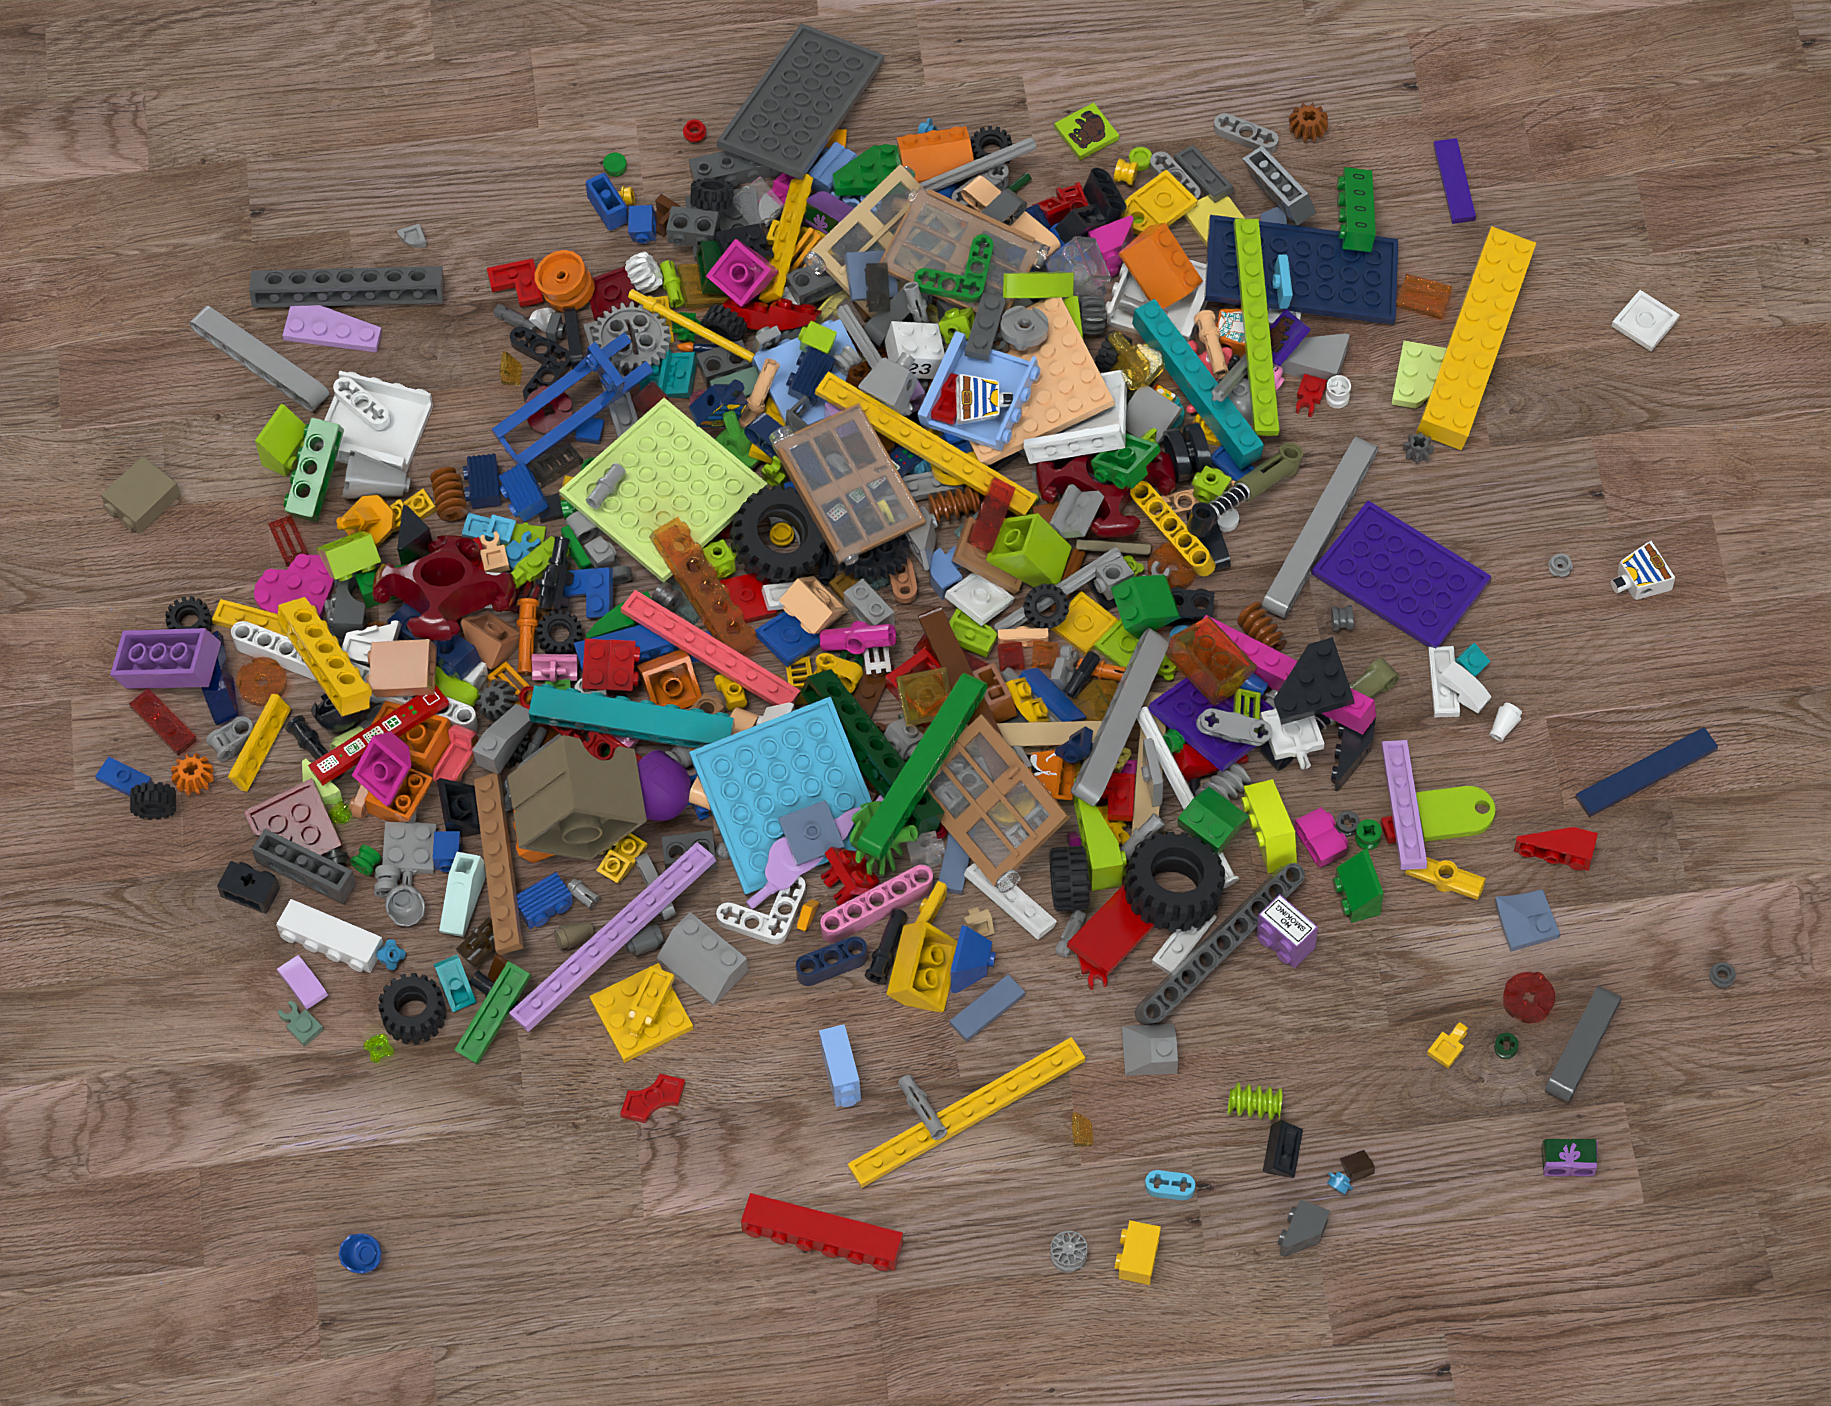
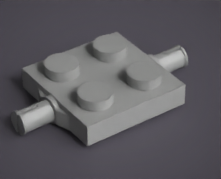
(409, 847)

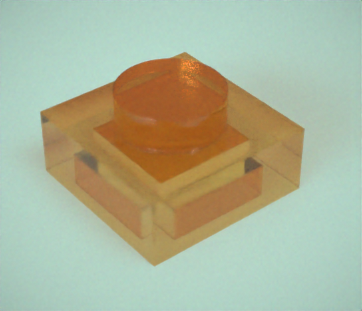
(1044, 654)

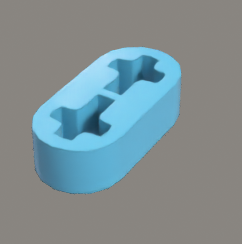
(1169, 1185)

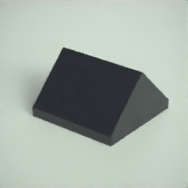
(413, 537)
(459, 807)

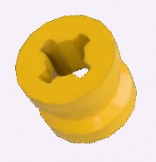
(1125, 172)

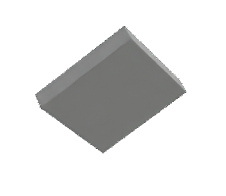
(1150, 410)

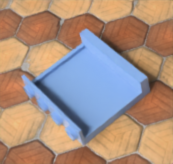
(787, 354)
(1013, 375)

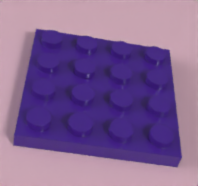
(1179, 711)

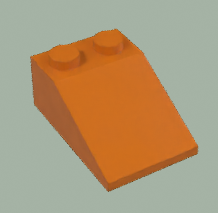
(425, 741)

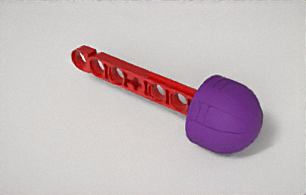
(662, 778)

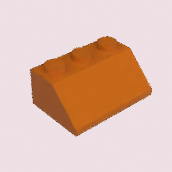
(935, 151)
(1160, 265)

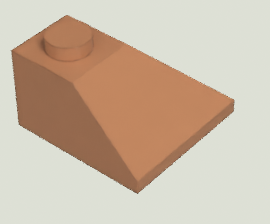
(491, 637)

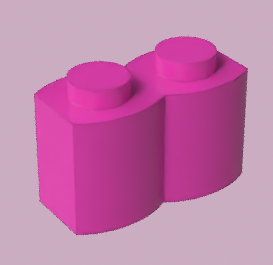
(1321, 837)

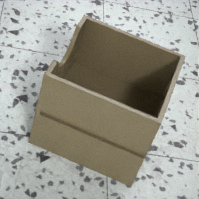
(574, 801)

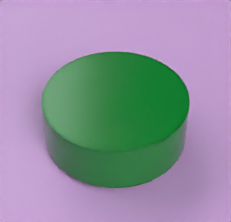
(614, 164)

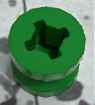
(1368, 840)
(365, 860)

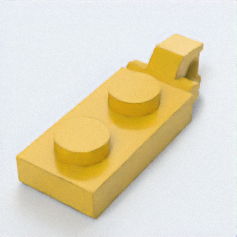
(649, 999)

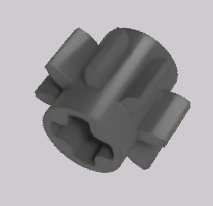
(1418, 447)

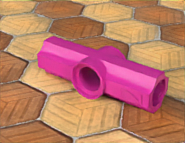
(858, 637)

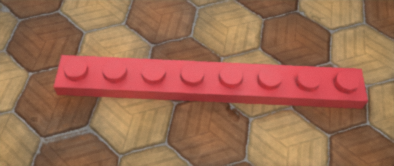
(709, 650)

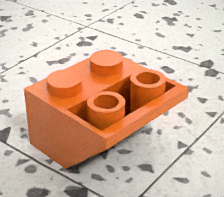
(405, 801)

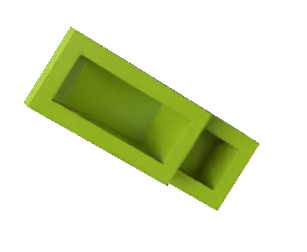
(1038, 284)

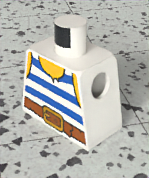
(979, 399)
(1643, 573)

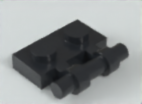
(749, 235)

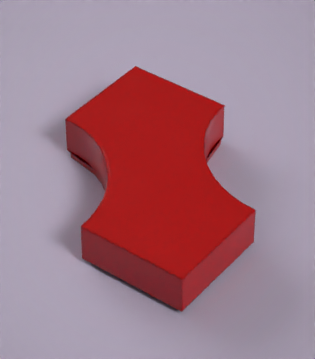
(642, 1103)

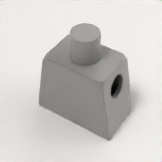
(891, 382)

